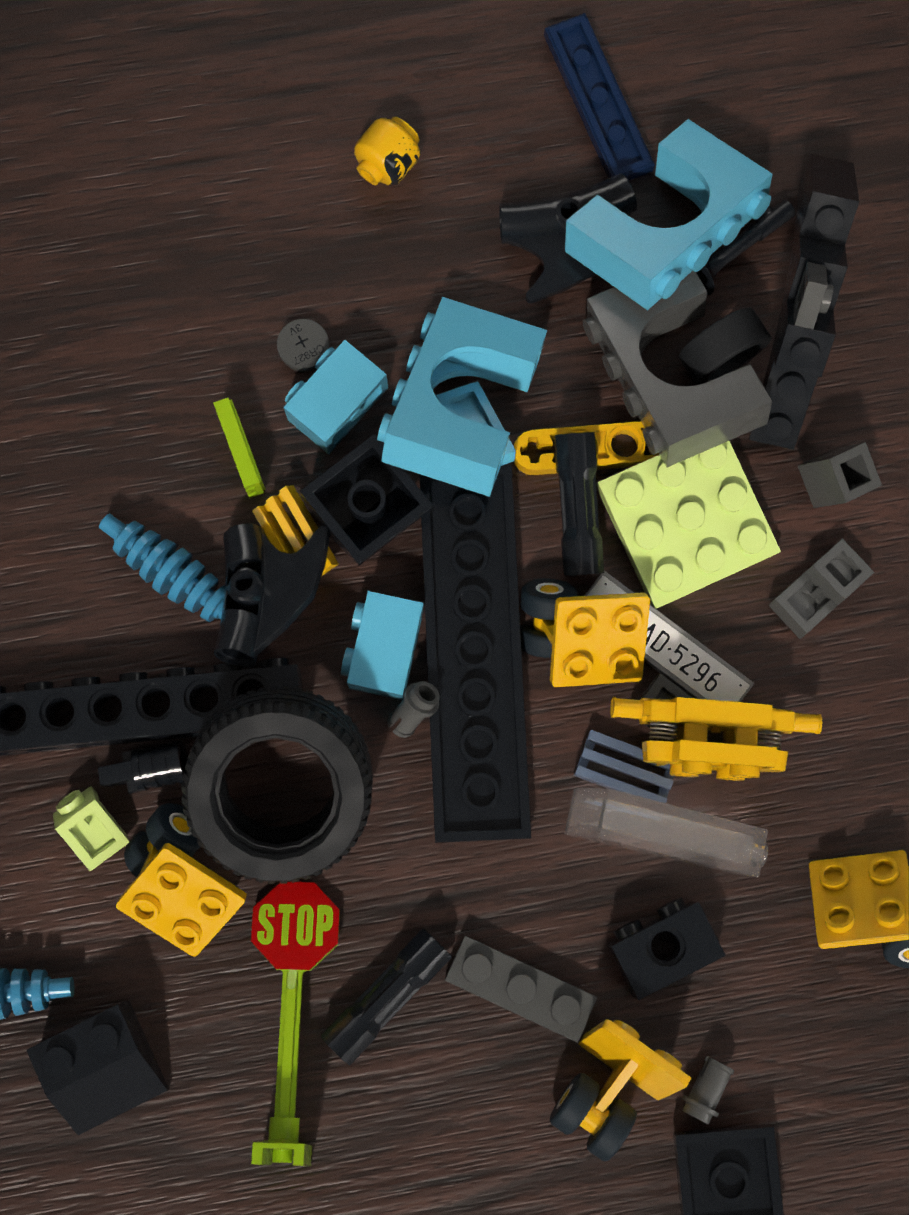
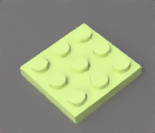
(687, 522)

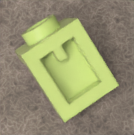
(88, 827)

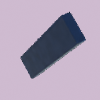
(598, 98)

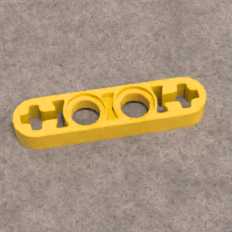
(604, 453)

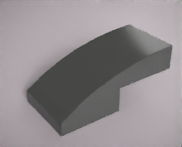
(821, 588)

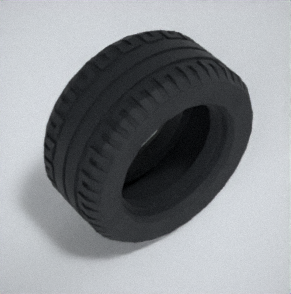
(267, 850)

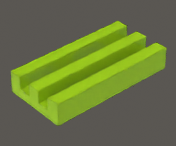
(239, 447)

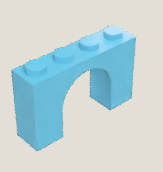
(653, 260)
(427, 435)

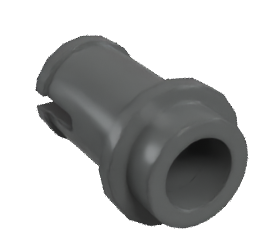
(419, 701)
(707, 1090)

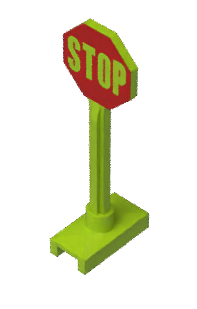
(294, 932)

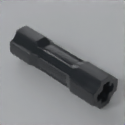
(579, 509)
(386, 996)

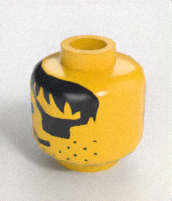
(387, 151)

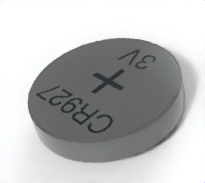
(302, 344)

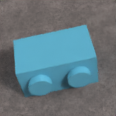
(335, 395)
(384, 645)

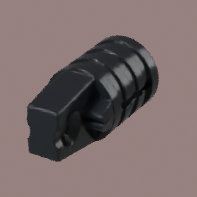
(146, 768)

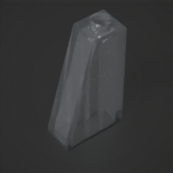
(667, 831)

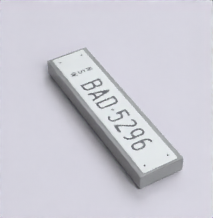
(681, 656)

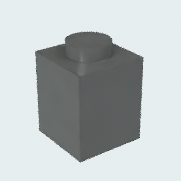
(839, 475)

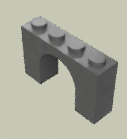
(675, 418)

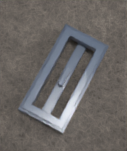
(664, 782)

